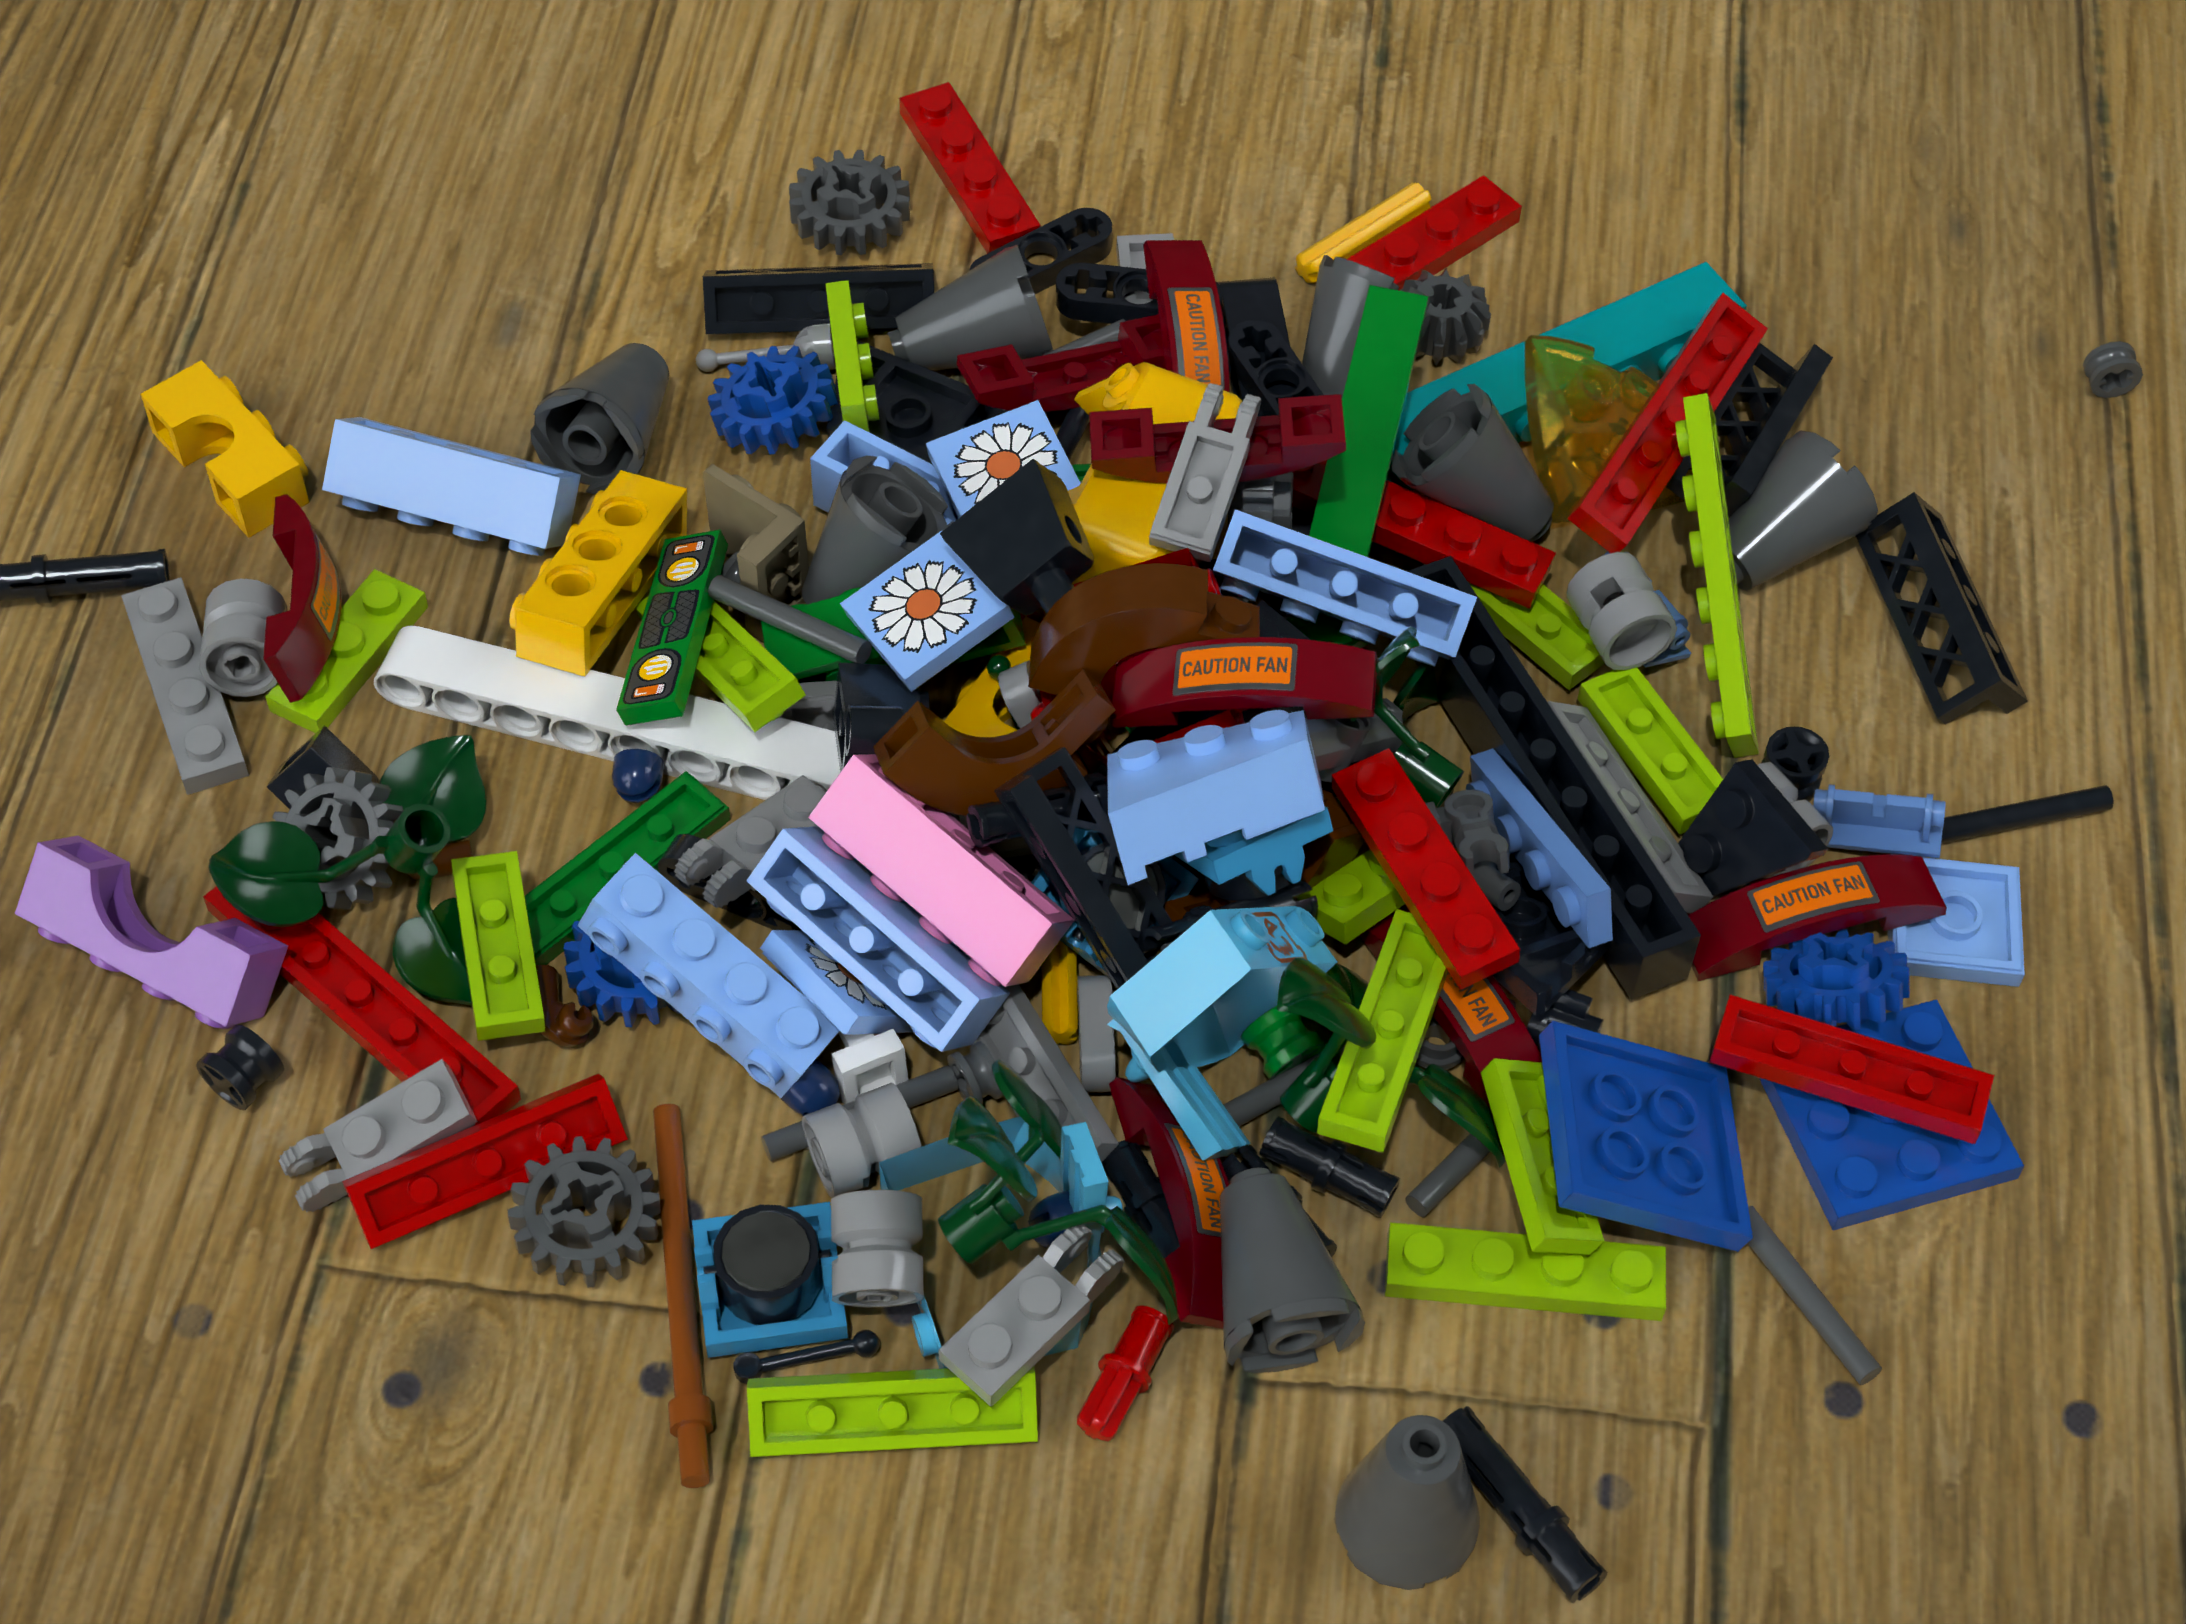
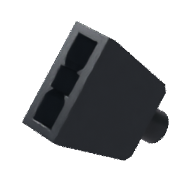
(1024, 540)

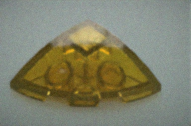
(1578, 416)

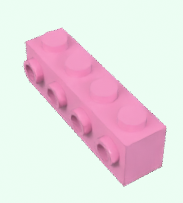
(935, 867)

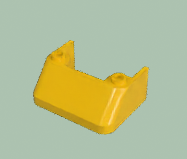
(1121, 510)

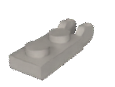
(1204, 478)
(746, 841)
(383, 1129)
(1027, 1317)

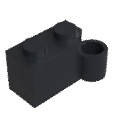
(868, 706)

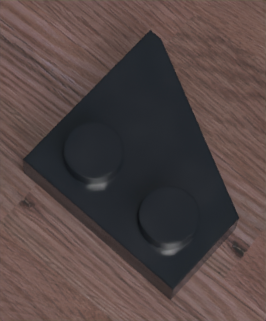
(1747, 833)

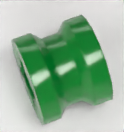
(1281, 1041)

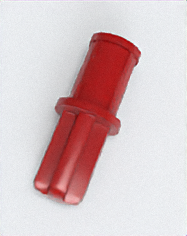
(1124, 1373)

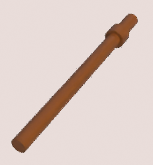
(690, 1410)

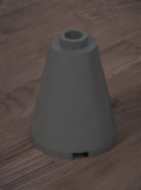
(972, 314)
(1337, 318)
(603, 417)
(1473, 464)
(1798, 510)
(872, 526)
(1278, 1279)
(1409, 1506)

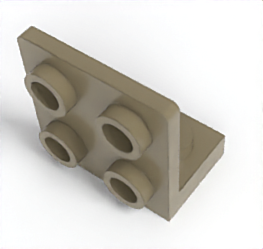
(765, 534)

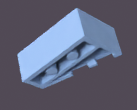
(1210, 785)

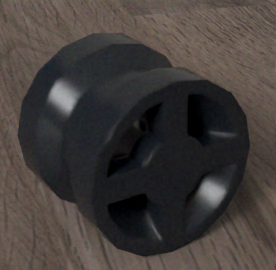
(1804, 755)
(240, 1067)

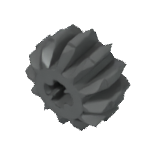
(1454, 317)

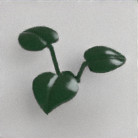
(1427, 769)
(275, 873)
(1335, 1003)
(992, 1209)

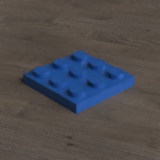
(1644, 1137)
(1881, 1166)

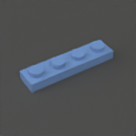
(1544, 851)

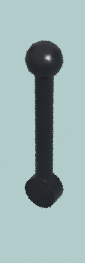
(749, 1365)

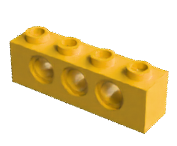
(598, 573)

